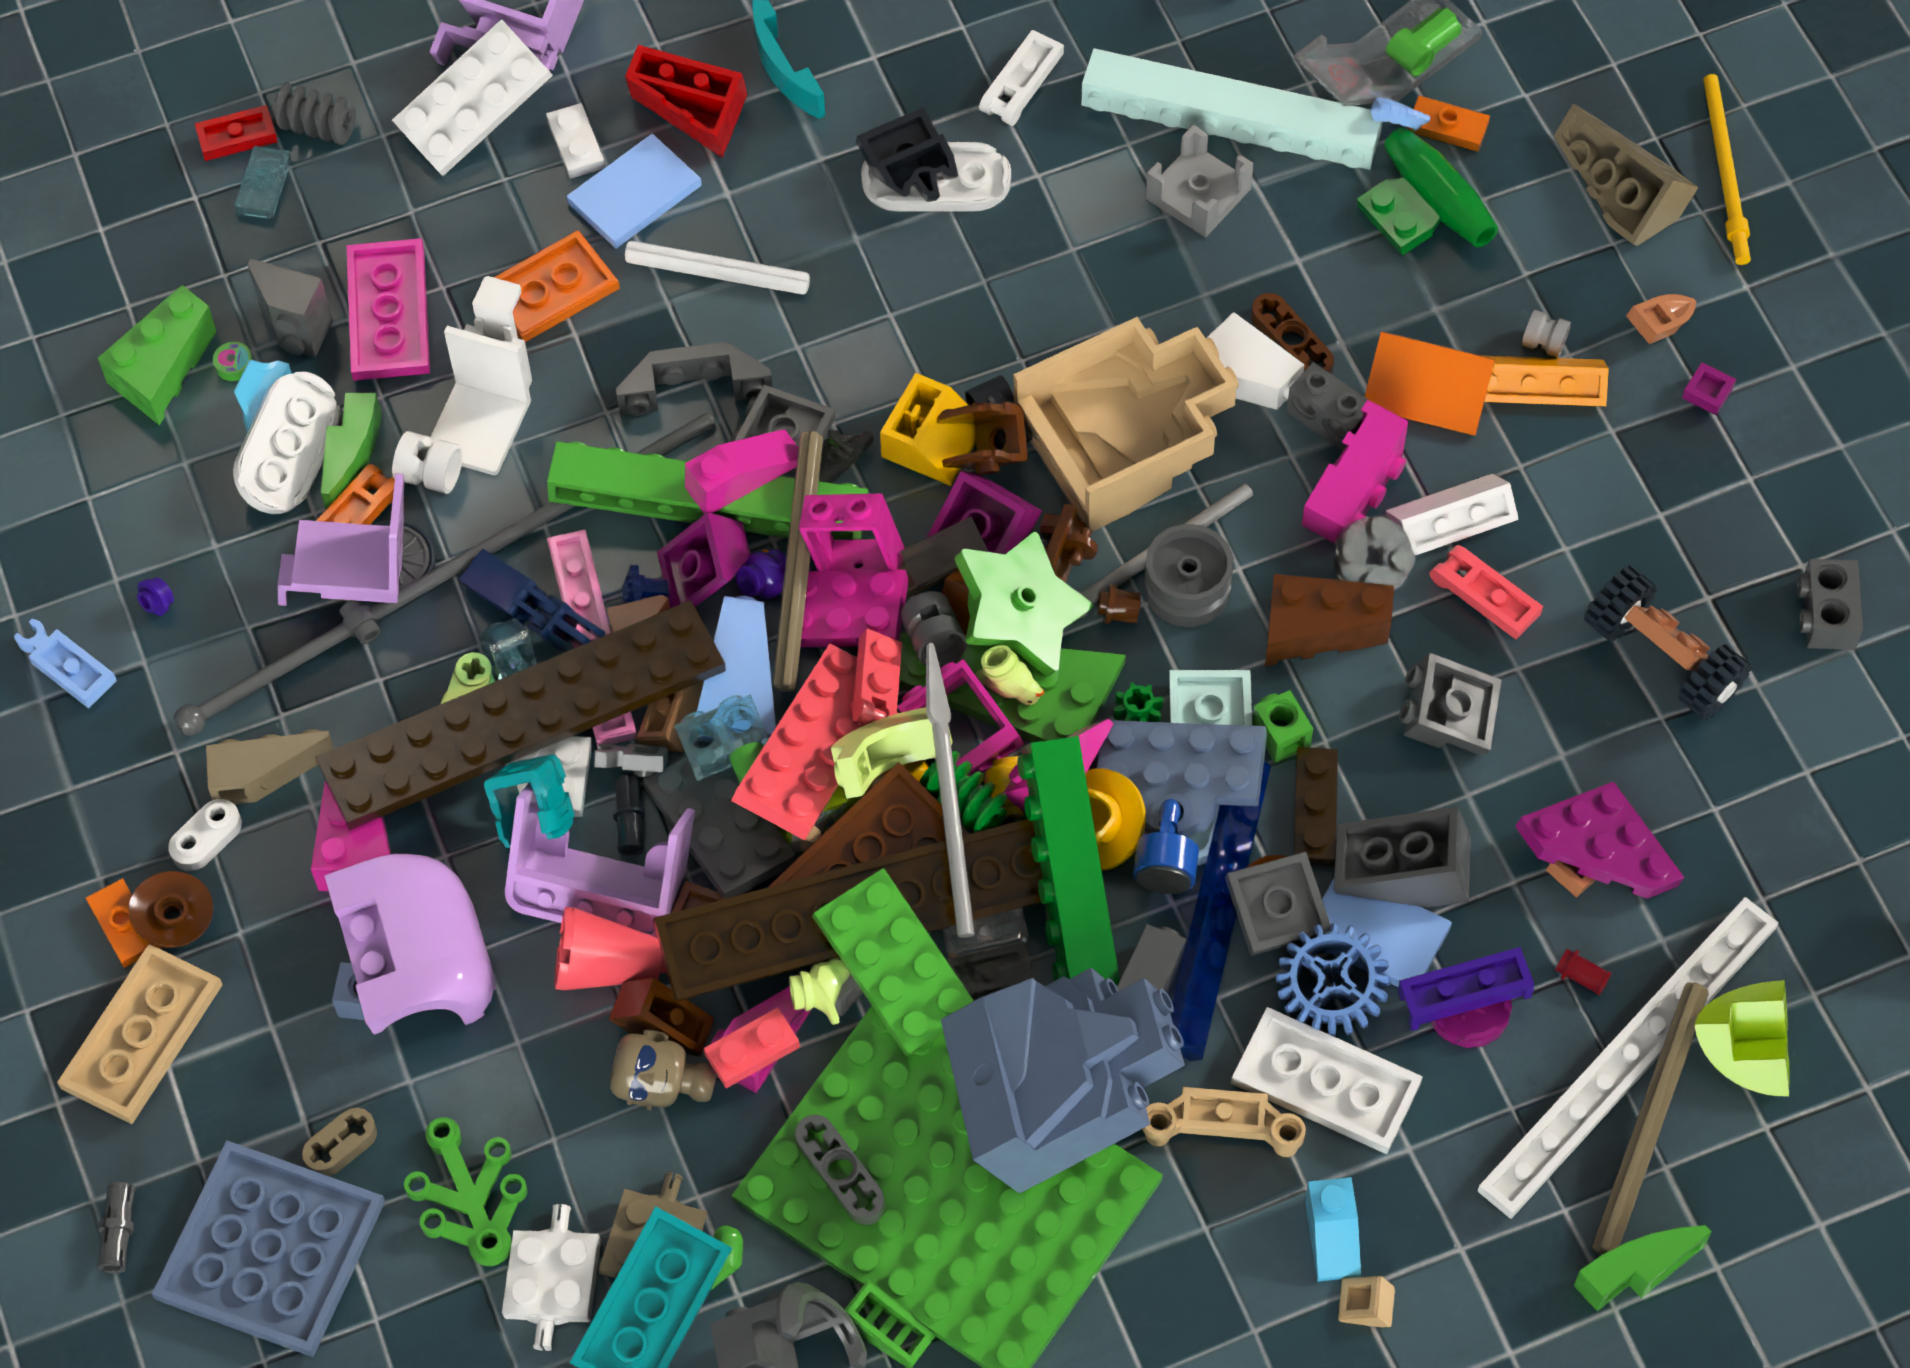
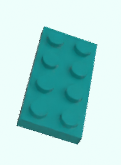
(653, 1297)

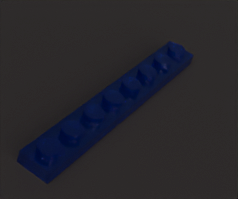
(1213, 924)

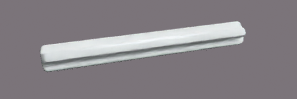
(717, 267)

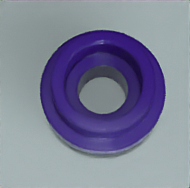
(154, 596)

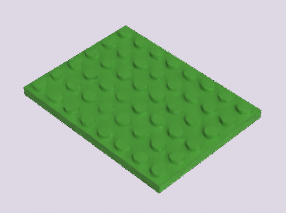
(954, 1240)

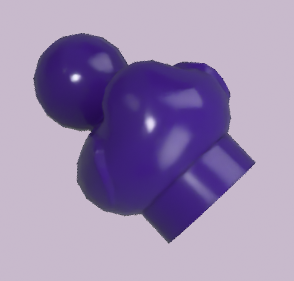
(762, 574)

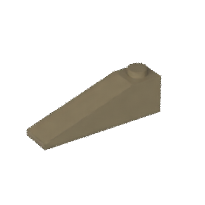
(1628, 182)

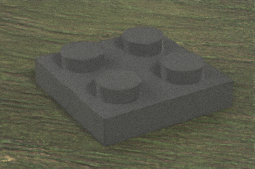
(1277, 902)

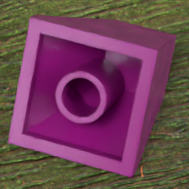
(703, 558)

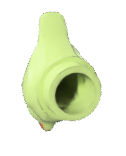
(1008, 676)
(819, 987)

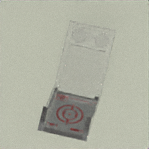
(1364, 71)

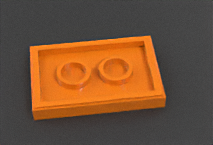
(558, 284)
(1429, 382)

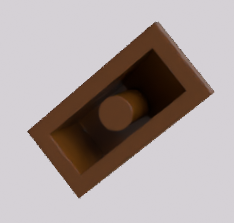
(652, 1006)

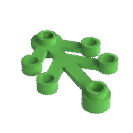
(470, 1197)

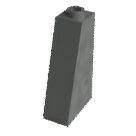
(1155, 958)

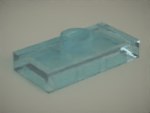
(263, 182)

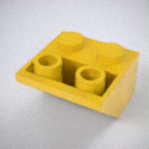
(914, 436)

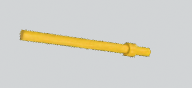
(1736, 226)

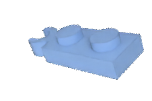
(66, 664)

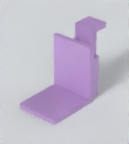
(541, 35)
(347, 558)

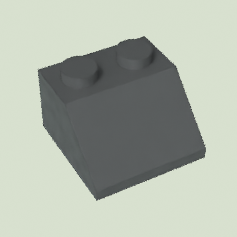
(293, 306)

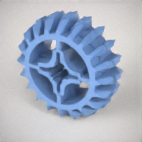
(1346, 991)

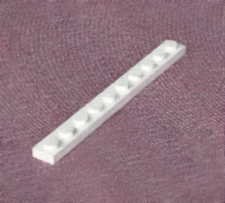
(1622, 1062)

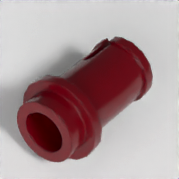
(1582, 971)

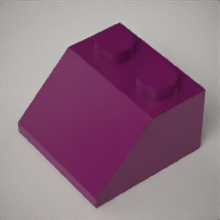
(998, 514)

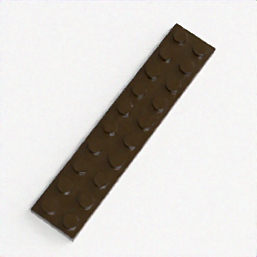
(519, 714)
(775, 928)

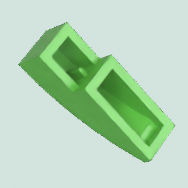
(350, 445)
(1639, 1264)

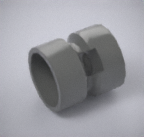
(932, 620)

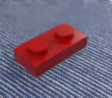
(235, 132)

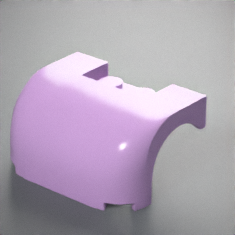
(411, 939)

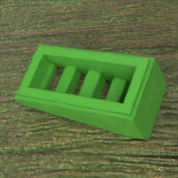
(878, 1338)

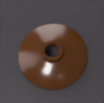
(170, 893)

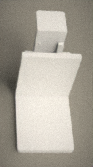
(489, 378)

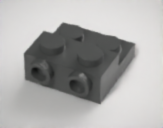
(780, 410)
(1450, 705)

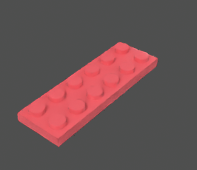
(796, 766)

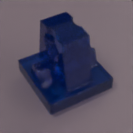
(638, 587)

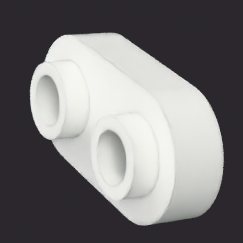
(207, 834)

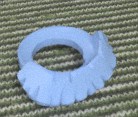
(1397, 113)

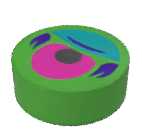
(231, 360)

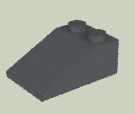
(1405, 858)

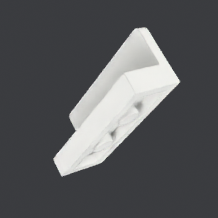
(1456, 513)

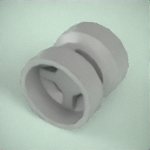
(1550, 335)

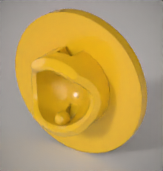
(1116, 815)

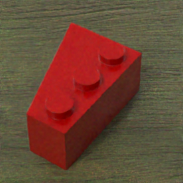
(688, 94)

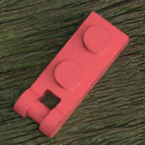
(1487, 591)
(876, 677)

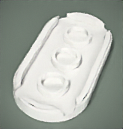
(980, 183)
(286, 443)

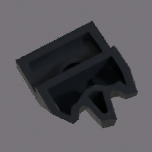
(909, 155)

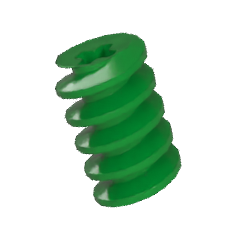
(975, 803)

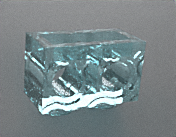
(718, 725)

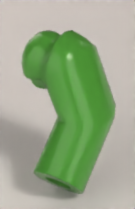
(734, 1239)

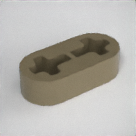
(338, 1140)

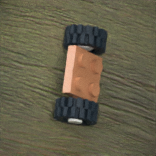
(1714, 675)

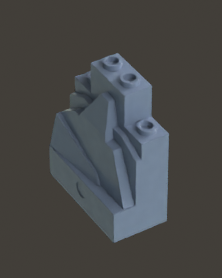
(1057, 1070)

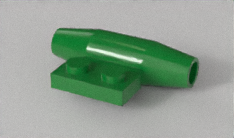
(1427, 193)

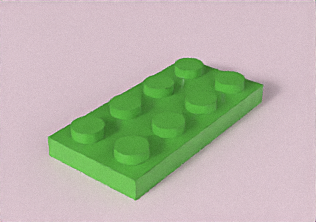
(893, 960)

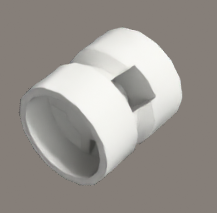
(432, 463)

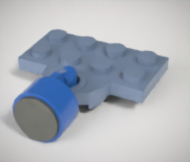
(1182, 779)

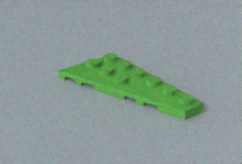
(1070, 696)

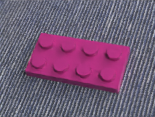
(387, 309)

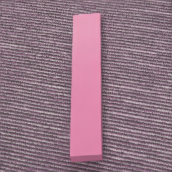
(582, 592)

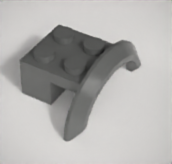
(767, 1332)

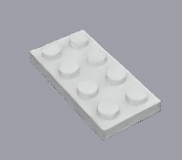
(472, 97)
(1327, 1080)

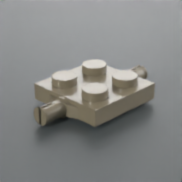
(634, 1213)

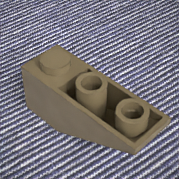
(259, 766)

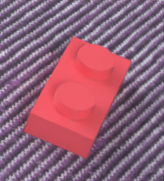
(751, 1047)

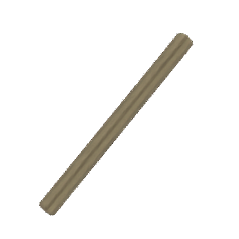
(796, 567)
(1650, 1119)

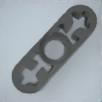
(849, 1200)

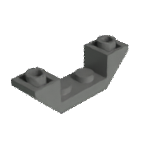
(672, 366)

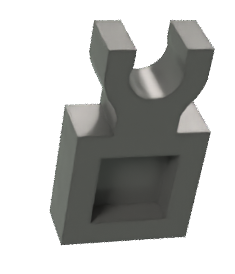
(641, 759)

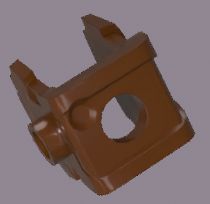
(988, 420)

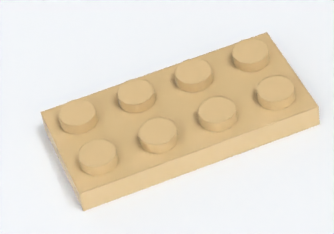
(140, 1033)

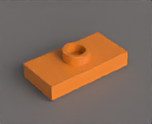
(1452, 123)
(112, 912)

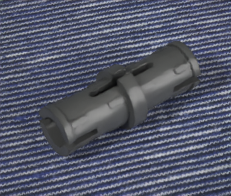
(116, 1227)

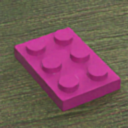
(849, 602)

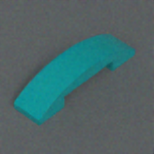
(797, 86)

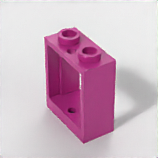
(858, 514)
(995, 747)

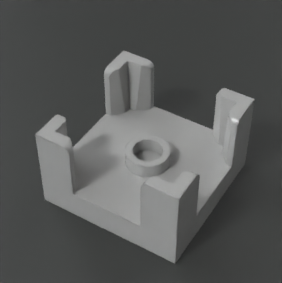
(1198, 185)

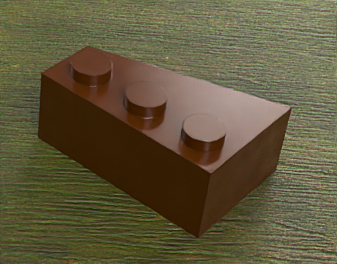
(1326, 616)

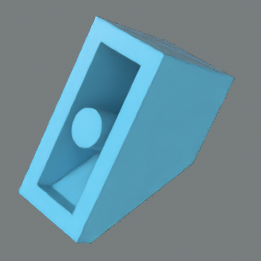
(1333, 1228)

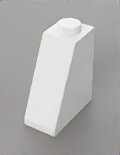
(1259, 363)

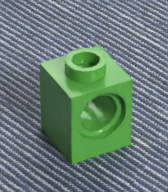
(1283, 741)

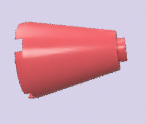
(603, 953)

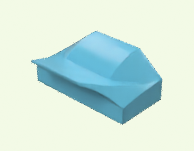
(255, 383)

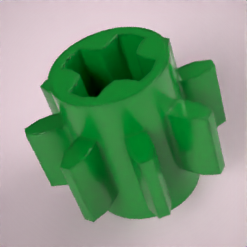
(1138, 697)

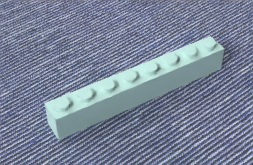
(1231, 109)

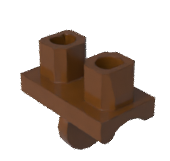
(1068, 541)

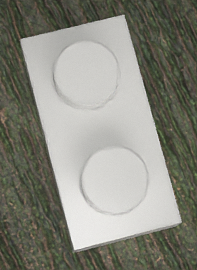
(575, 141)

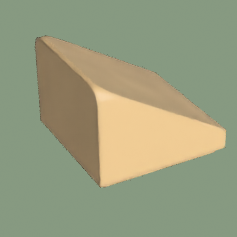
(1366, 1301)

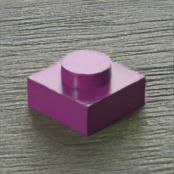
(1709, 388)

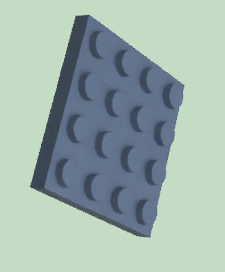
(269, 1248)

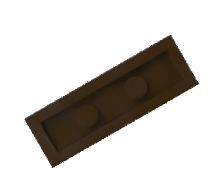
(1316, 804)

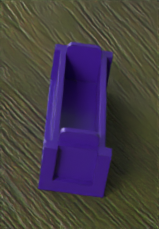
(1466, 987)

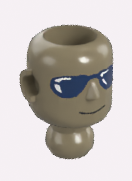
(653, 1071)

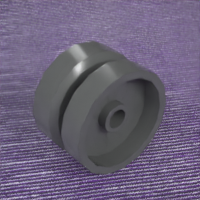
(1188, 575)

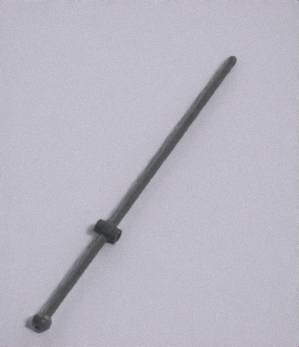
(362, 620)

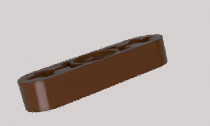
(1289, 322)

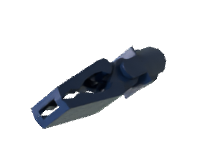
(520, 596)

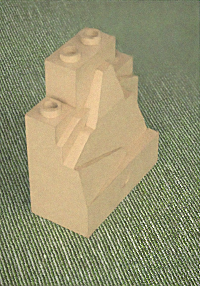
(1124, 415)

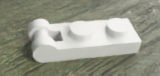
(1022, 77)

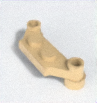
(1225, 1115)

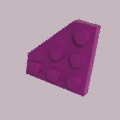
(1602, 839)

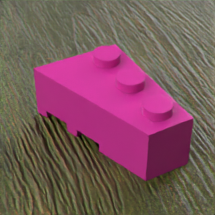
(1358, 474)
(338, 846)

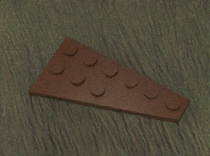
(885, 821)

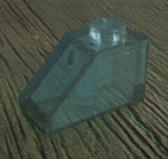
(507, 648)

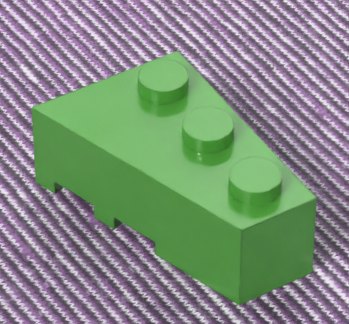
(159, 352)

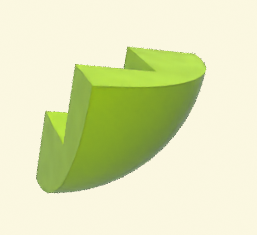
(1748, 1038)

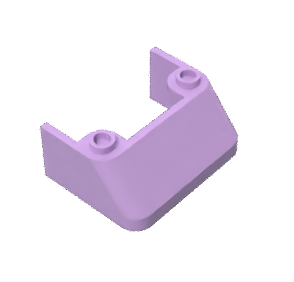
(550, 876)

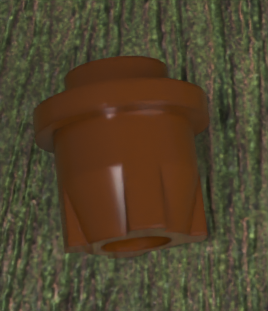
(1119, 605)

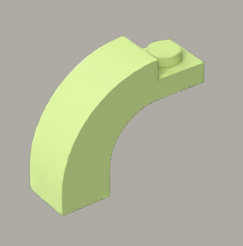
(879, 747)

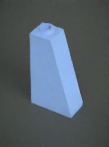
(744, 648)

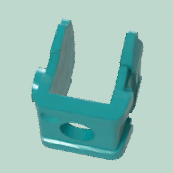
(546, 779)

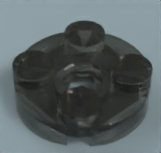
(1380, 534)

